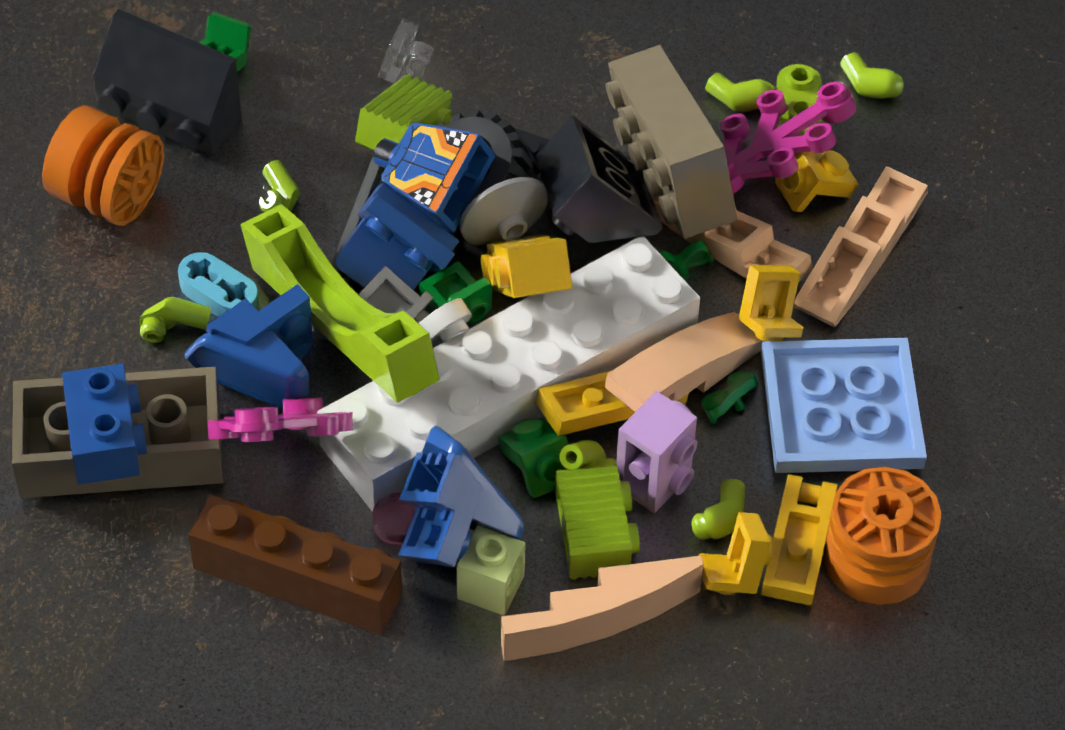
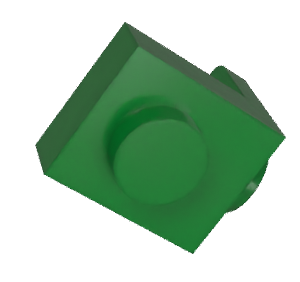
(228, 37)
(457, 283)
(536, 452)

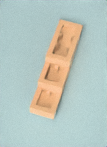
(746, 244)
(860, 247)
(685, 361)
(620, 601)

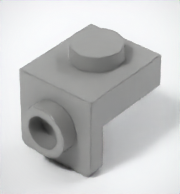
(392, 295)

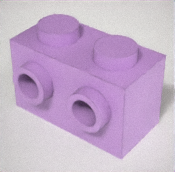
(657, 451)

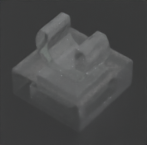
(405, 53)

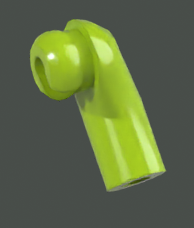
(871, 81)
(739, 96)
(283, 186)
(583, 455)

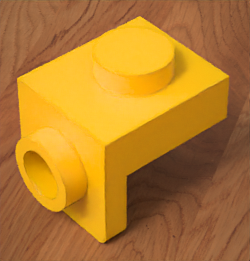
(817, 174)
(770, 302)
(745, 559)

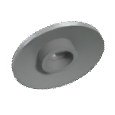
(504, 211)

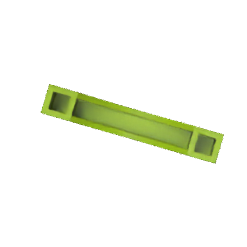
(383, 345)

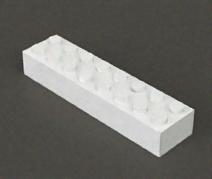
(500, 364)

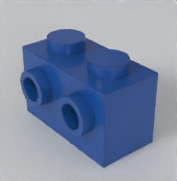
(102, 424)

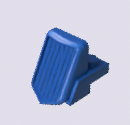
(395, 237)
(261, 348)
(450, 499)

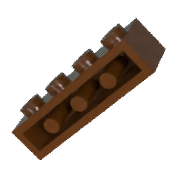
(296, 563)

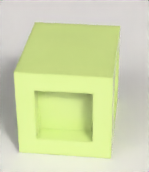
(491, 570)

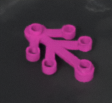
(832, 105)
(298, 414)

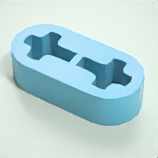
(222, 282)

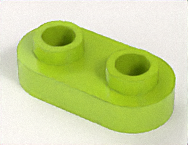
(800, 89)

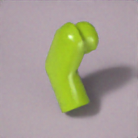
(170, 312)
(720, 518)

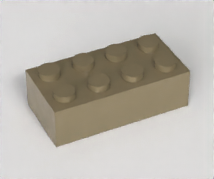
(671, 142)
(174, 423)

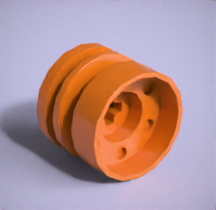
(103, 165)
(882, 535)

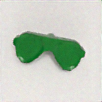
(693, 255)
(720, 401)

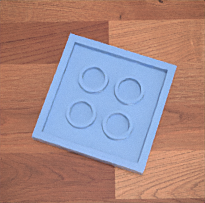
(842, 405)

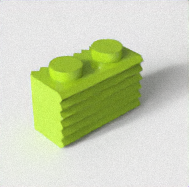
(400, 107)
(594, 519)

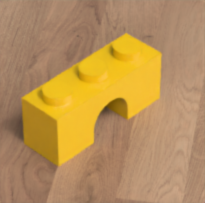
(527, 266)

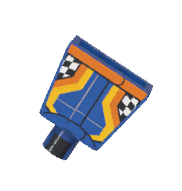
(435, 169)

